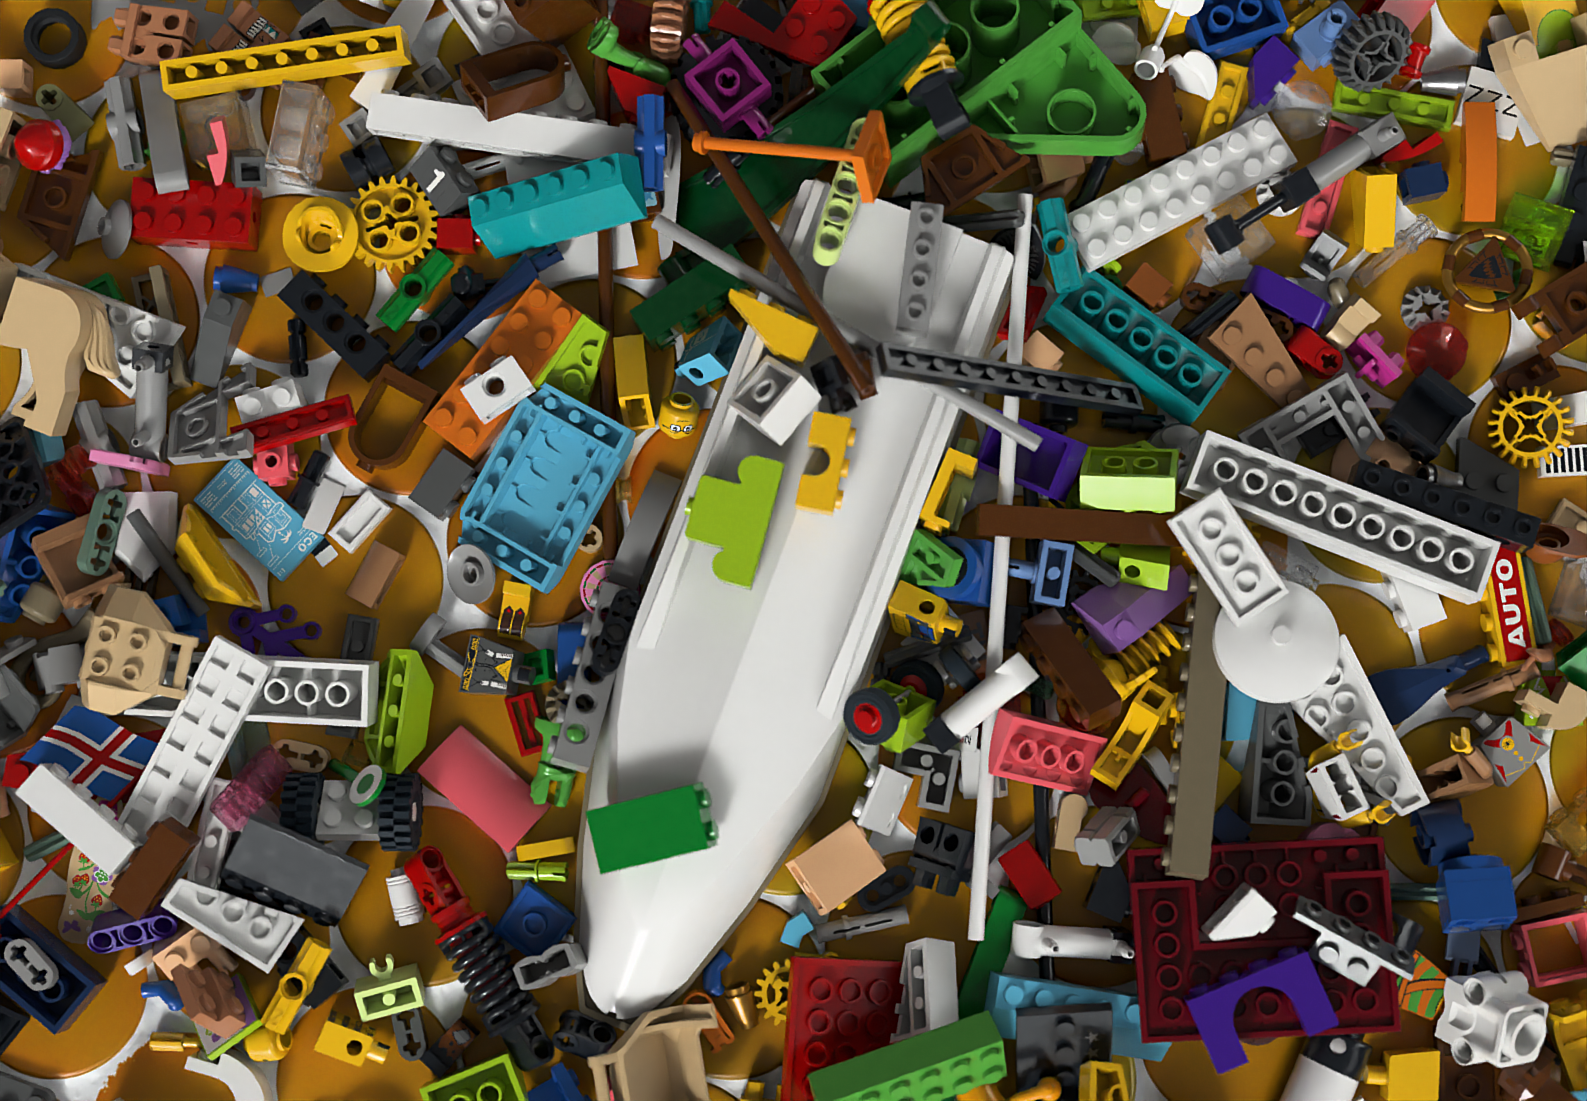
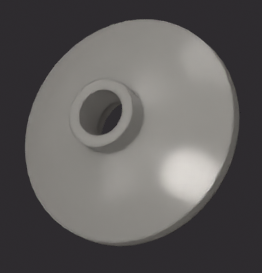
(116, 229)
(471, 574)

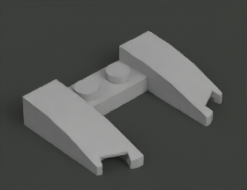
(1331, 398)

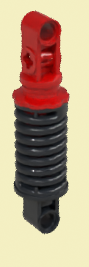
(469, 940)

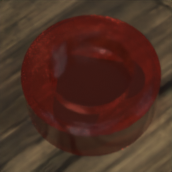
(1560, 633)

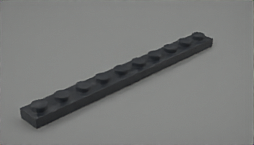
(1007, 379)

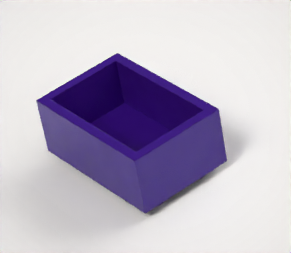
(1046, 470)

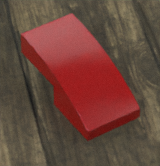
(1404, 151)

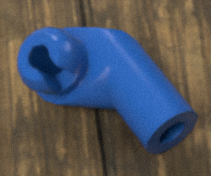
(166, 991)

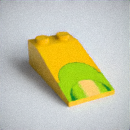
(1547, 21)

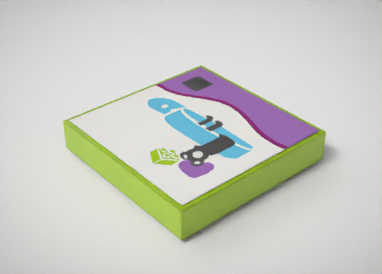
(216, 1045)

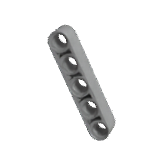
(163, 135)

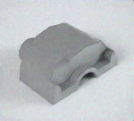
(58, 667)

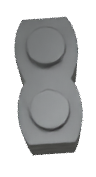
(545, 969)

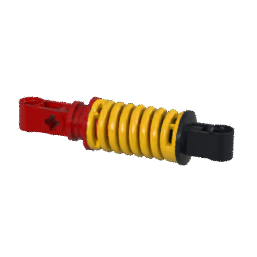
(935, 79)

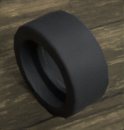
(39, 23)

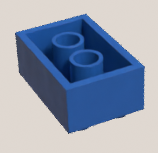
(1234, 26)

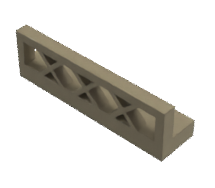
(166, 307)

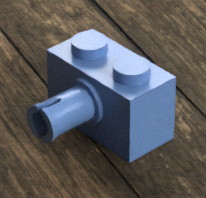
(1318, 36)
(1047, 573)

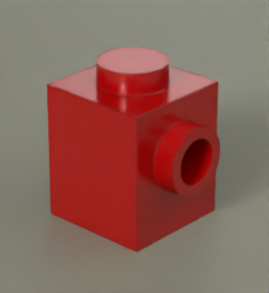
(457, 236)

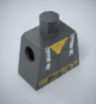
(494, 668)

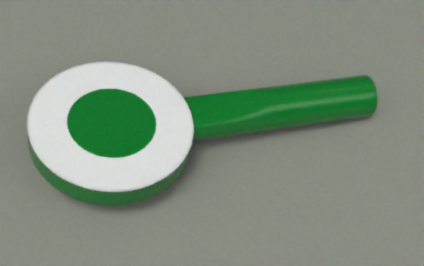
(365, 785)

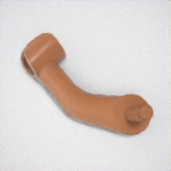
(1542, 653)

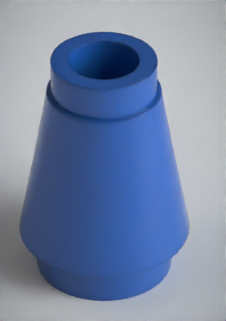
(234, 280)

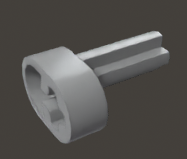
(426, 642)

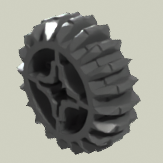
(1371, 51)

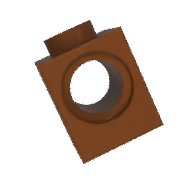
(1148, 287)

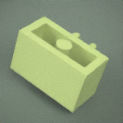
(389, 990)

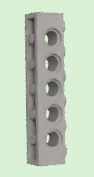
(563, 750)

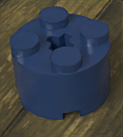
(1440, 832)

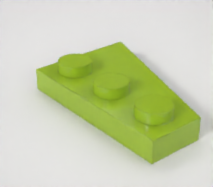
(577, 360)

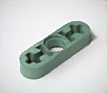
(113, 525)

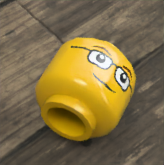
(678, 415)

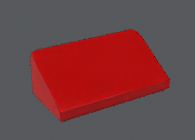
(1030, 875)

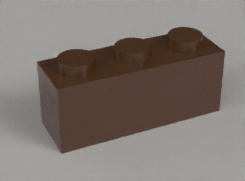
(1163, 131)
(153, 867)

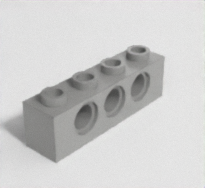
(919, 269)

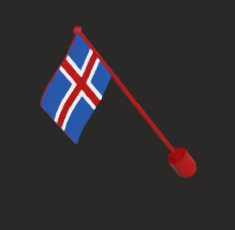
(95, 755)

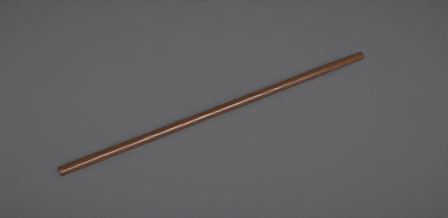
(606, 305)

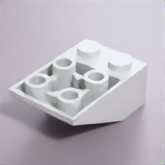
(882, 800)

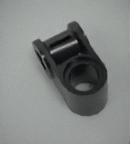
(585, 1037)

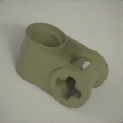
(65, 110)

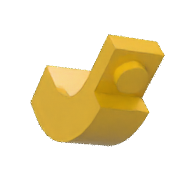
(1133, 735)

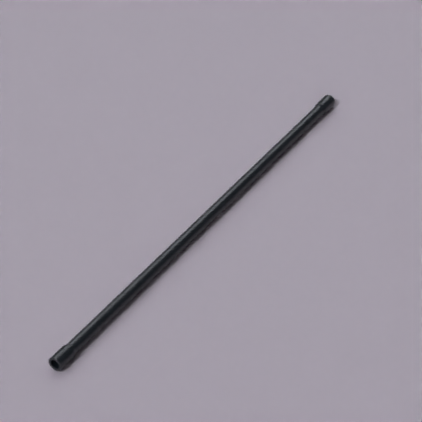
(1040, 793)

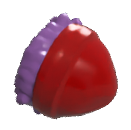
(42, 145)

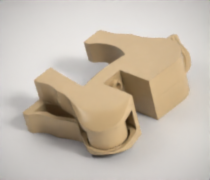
(62, 335)

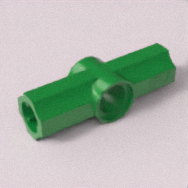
(429, 275)

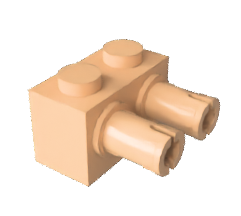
(188, 948)

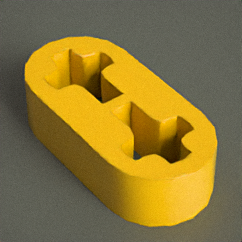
(545, 848)

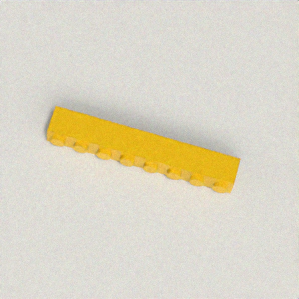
(287, 61)

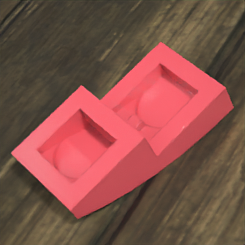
(219, 157)

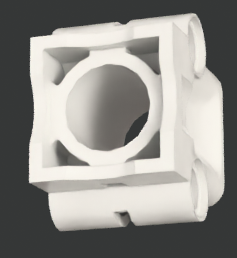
(1492, 1019)

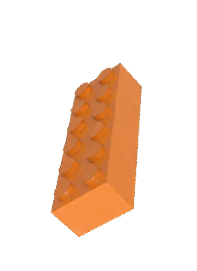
(529, 334)

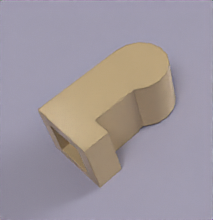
(1348, 322)
(1068, 820)

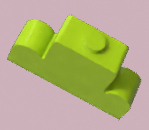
(735, 517)

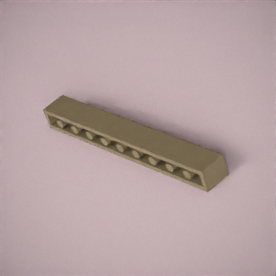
(1197, 741)

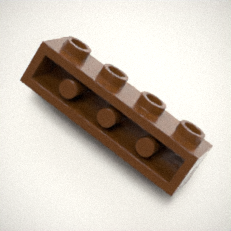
(1070, 669)

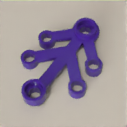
(272, 641)

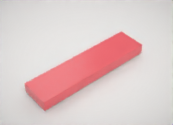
(1319, 210)

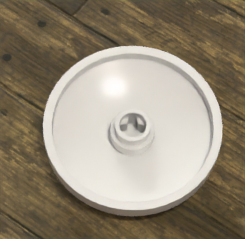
(1280, 650)

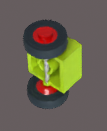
(896, 709)

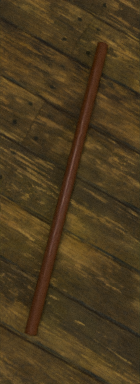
(775, 244)

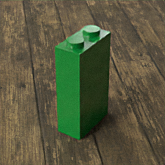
(652, 828)

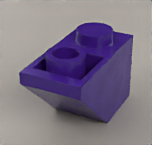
(1267, 69)

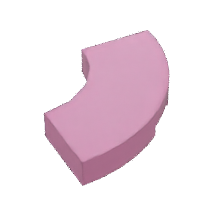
(129, 462)

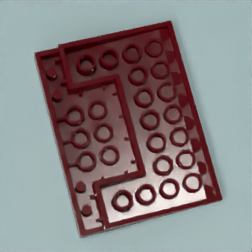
(1176, 954)

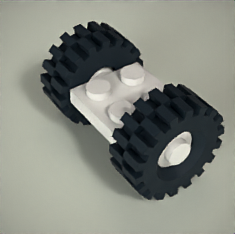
(325, 812)

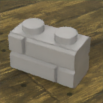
(1107, 836)

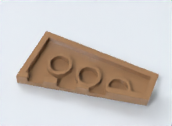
(1258, 352)

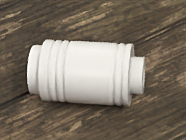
(404, 898)

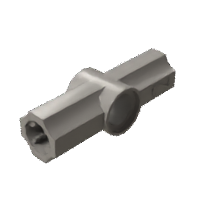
(125, 123)
(96, 435)

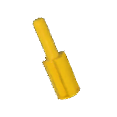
(172, 1041)

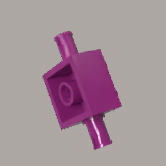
(729, 66)

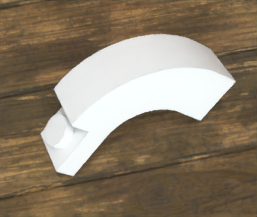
(235, 1070)

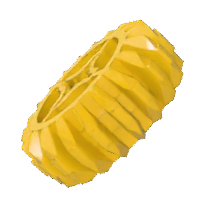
(1550, 446)

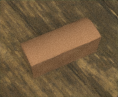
(375, 575)

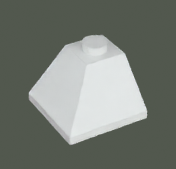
(1240, 915)

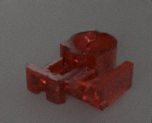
(67, 477)

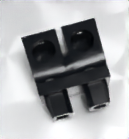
(943, 852)

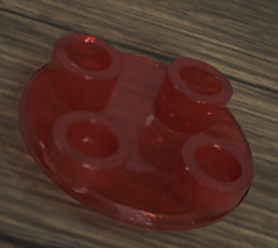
(1437, 346)

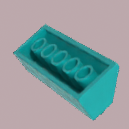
(559, 205)
(1137, 346)

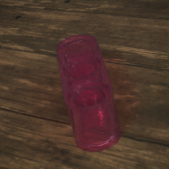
(251, 788)

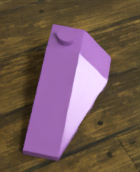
(1127, 611)

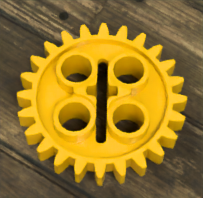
(388, 198)

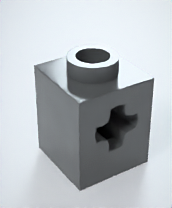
(248, 168)

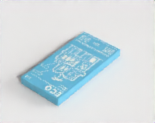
(258, 518)

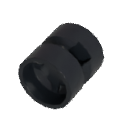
(367, 162)

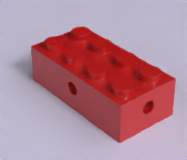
(196, 217)

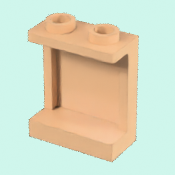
(836, 867)

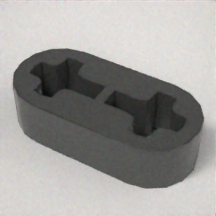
(403, 1037)

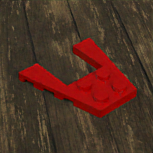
(807, 33)

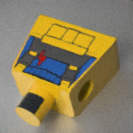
(921, 614)

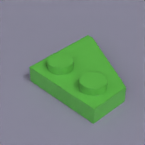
(930, 562)

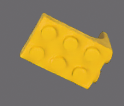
(1568, 1032)

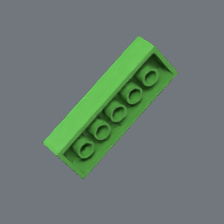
(920, 1067)

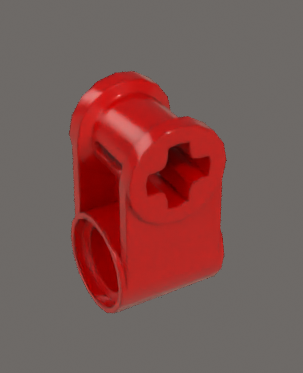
(1310, 351)

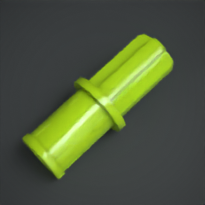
(537, 870)

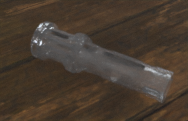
(1408, 245)

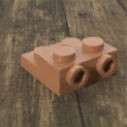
(210, 999)

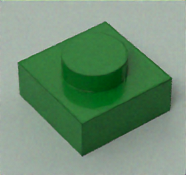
(107, 286)
(544, 663)

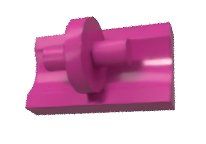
(1373, 361)

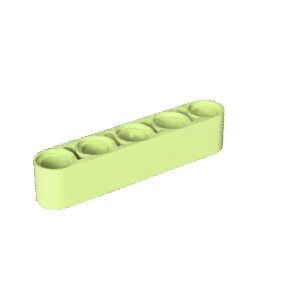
(838, 205)

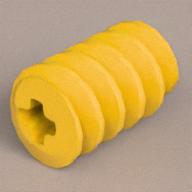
(1148, 648)

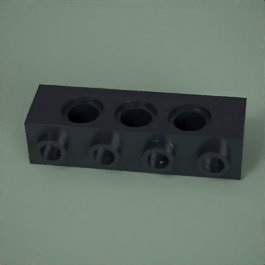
(298, 297)

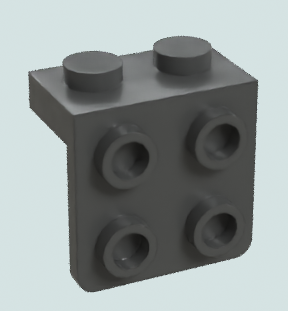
(16, 710)

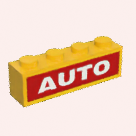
(1507, 612)

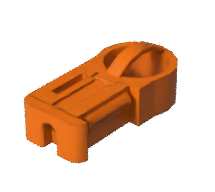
(715, 1036)

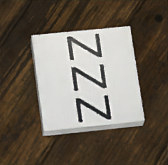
(1485, 87)

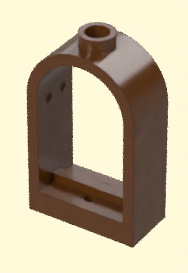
(530, 55)
(408, 386)

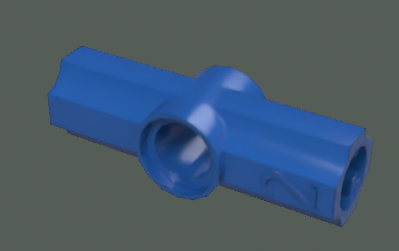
(651, 141)

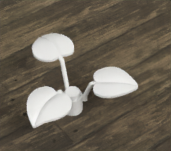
(1192, 72)

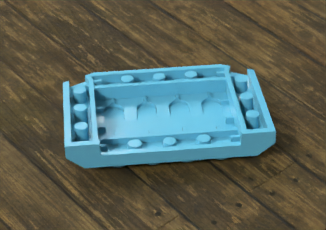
(544, 485)

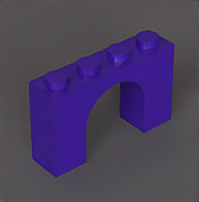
(1214, 1004)

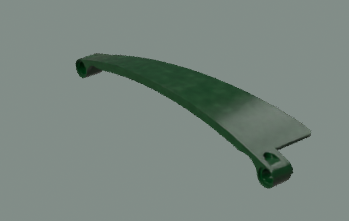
(822, 122)

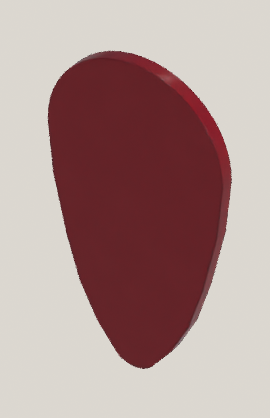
(1143, 795)

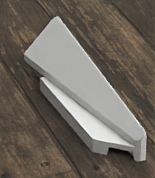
(411, 17)

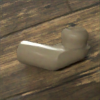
(1338, 292)

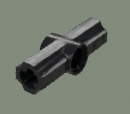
(415, 347)

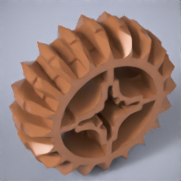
(668, 30)

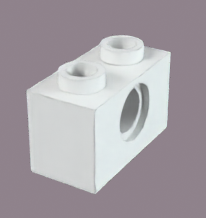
(515, 389)

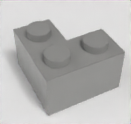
(936, 770)

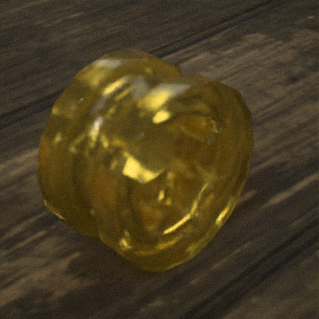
(624, 489)

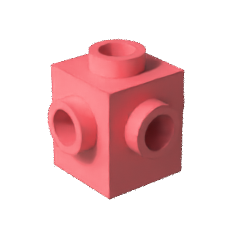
(277, 465)

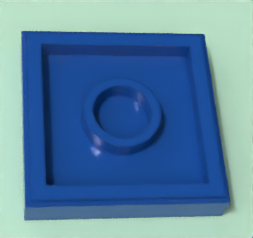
(534, 921)

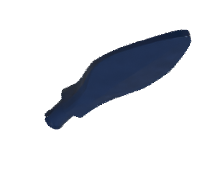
(511, 283)
(1409, 688)

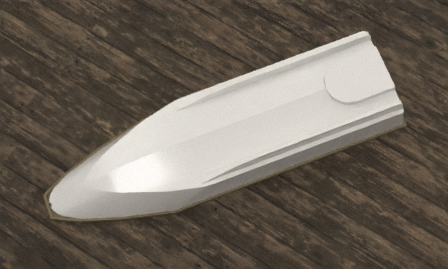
(758, 679)

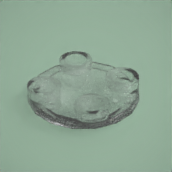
(1302, 109)

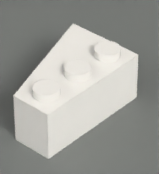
(928, 989)

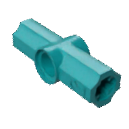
(1055, 227)

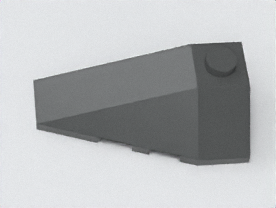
(1273, 772)

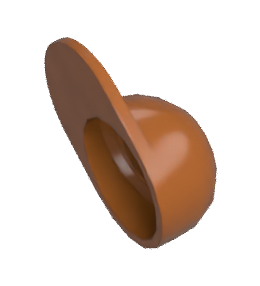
(1556, 542)

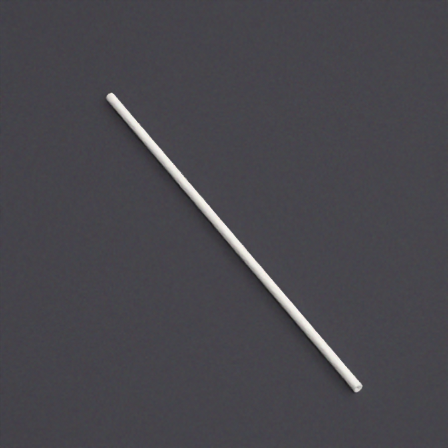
(999, 575)

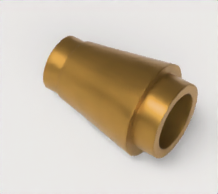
(742, 1003)

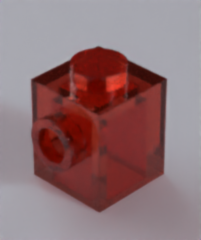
(632, 21)

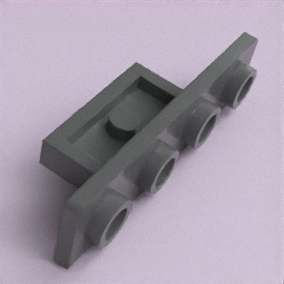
(1348, 947)

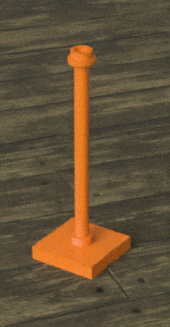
(869, 157)

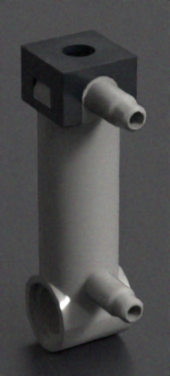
(151, 367)

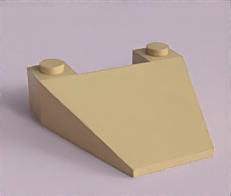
(1547, 90)

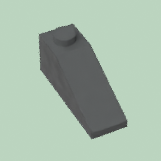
(218, 337)

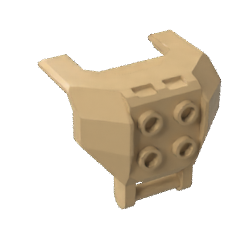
(131, 653)
(657, 1057)

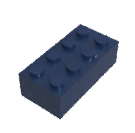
(77, 980)

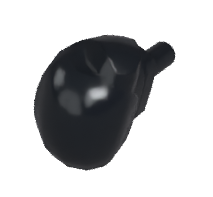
(468, 284)

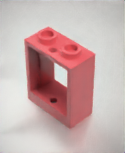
(1520, 942)

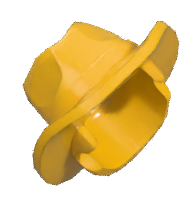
(320, 234)

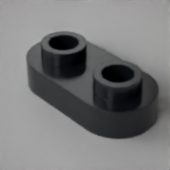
(887, 890)

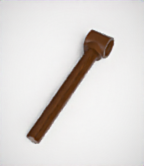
(1558, 865)

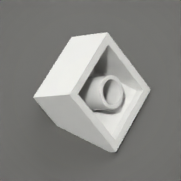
(774, 399)

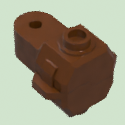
(1534, 1080)

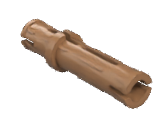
(1491, 686)

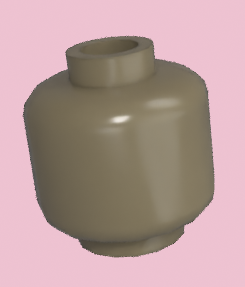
(41, 603)

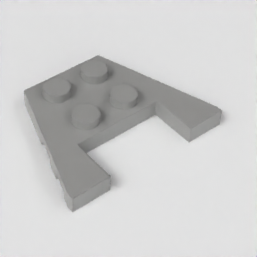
(200, 425)

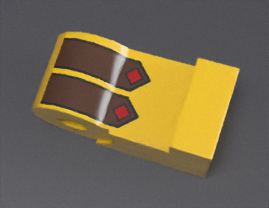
(515, 610)

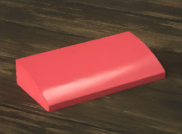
(1043, 752)
(483, 788)

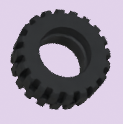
(764, 63)

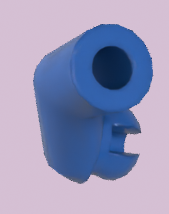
(712, 974)

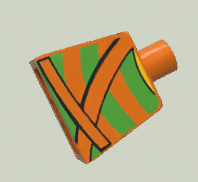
(1425, 990)

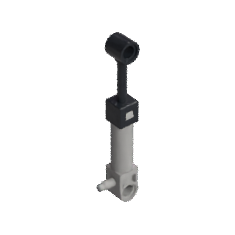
(1311, 179)

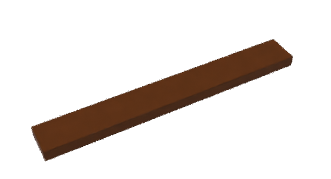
(1074, 525)

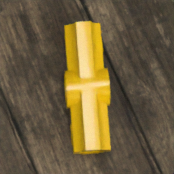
(286, 1001)

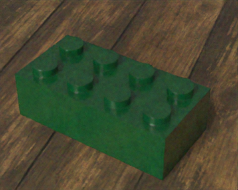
(686, 303)

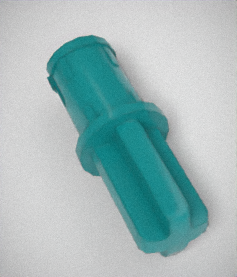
(702, 15)

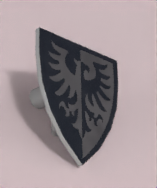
(1037, 256)

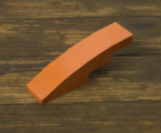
(1478, 161)

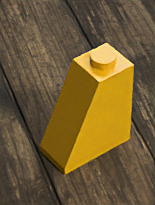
(1373, 207)
(633, 382)

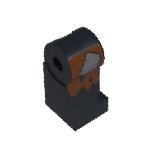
(450, 1046)

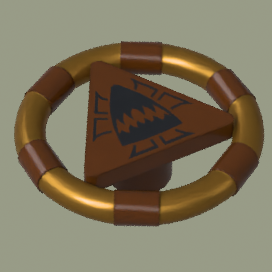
(1487, 270)

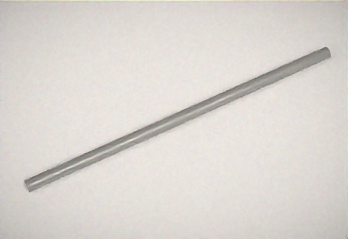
(850, 333)

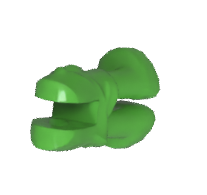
(604, 45)
(549, 772)

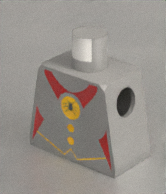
(1507, 746)

